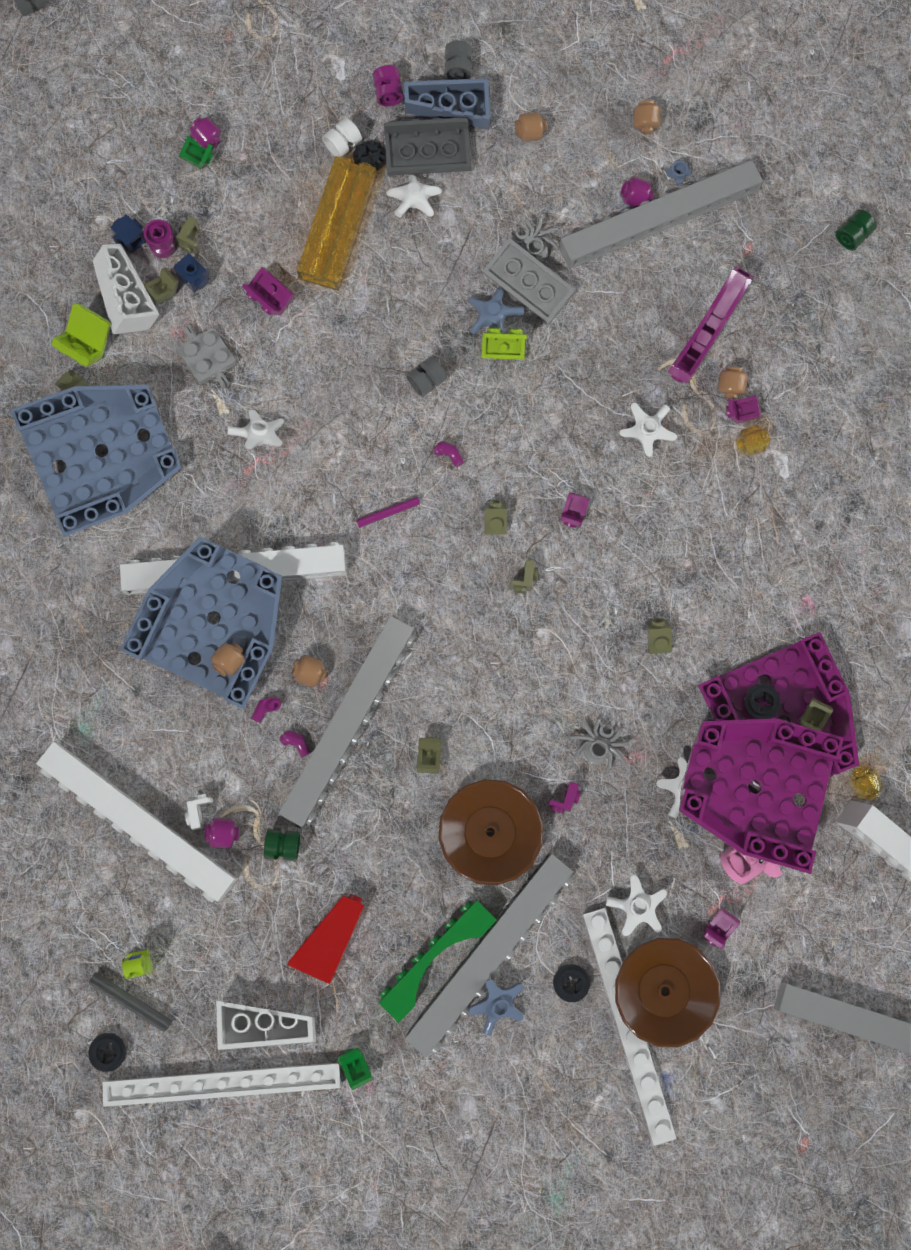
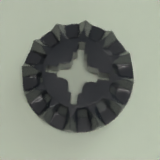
(379, 157)
(770, 696)
(567, 993)
(97, 1057)

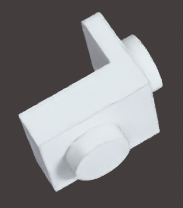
(194, 815)

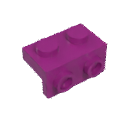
(269, 292)

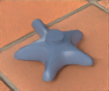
(493, 312)
(497, 1005)

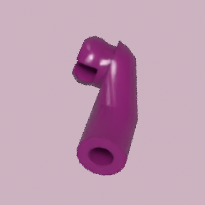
(450, 450)
(264, 706)
(295, 739)

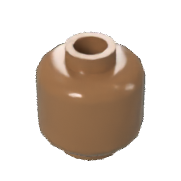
(647, 116)
(530, 127)
(732, 382)
(227, 659)
(308, 671)

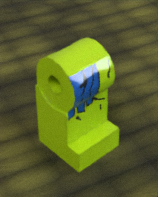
(137, 964)

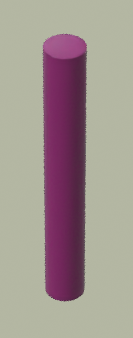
(388, 512)

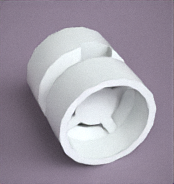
(342, 137)

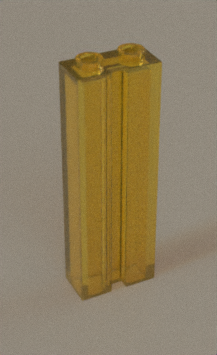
(337, 223)

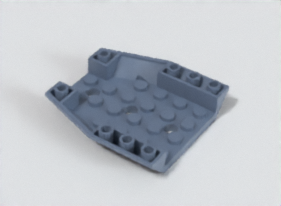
(72, 426)
(176, 619)

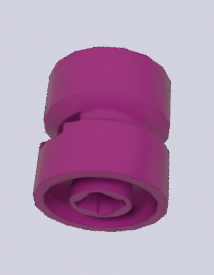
(388, 85)
(160, 238)

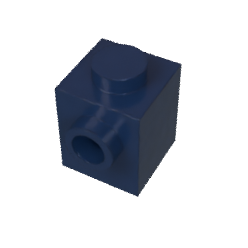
(128, 233)
(192, 273)

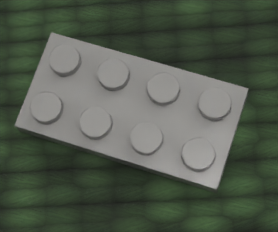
(529, 281)

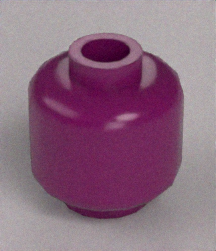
(205, 132)
(636, 191)
(221, 833)

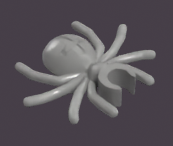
(533, 242)
(600, 745)

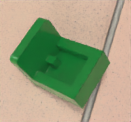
(195, 153)
(355, 1068)

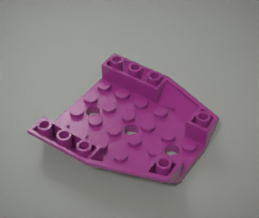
(798, 675)
(784, 763)

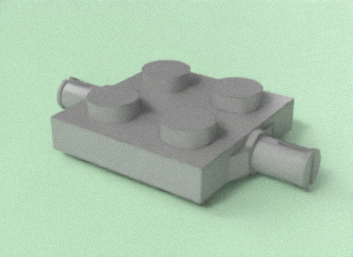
(206, 356)

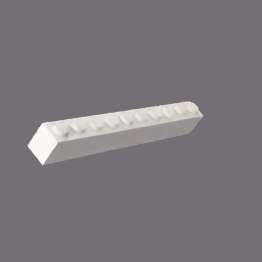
(288, 562)
(137, 822)

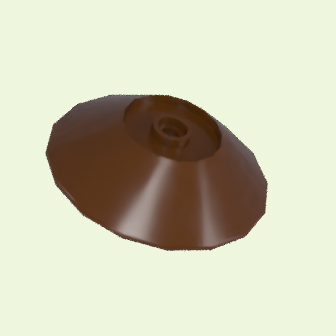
(516, 829)
(691, 996)

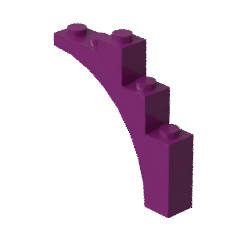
(711, 325)

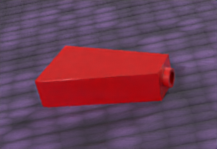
(327, 944)

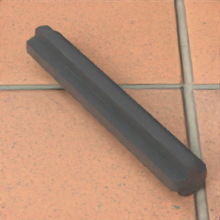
(130, 1002)

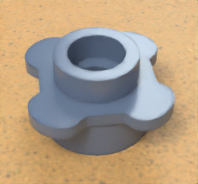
(678, 166)

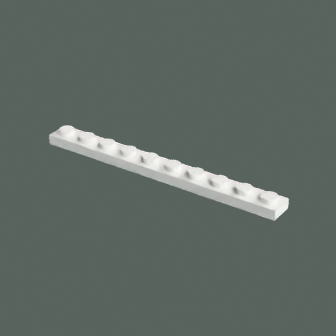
(635, 1049)
(221, 1084)

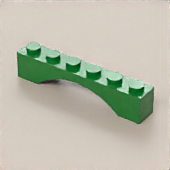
(402, 996)

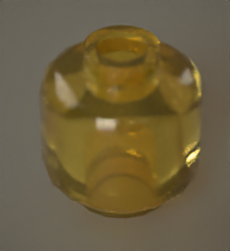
(753, 440)
(866, 782)

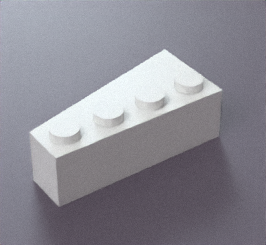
(123, 292)
(878, 834)
(258, 1027)

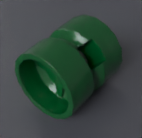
(856, 230)
(282, 845)

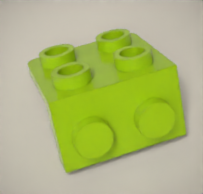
(84, 336)
(503, 344)

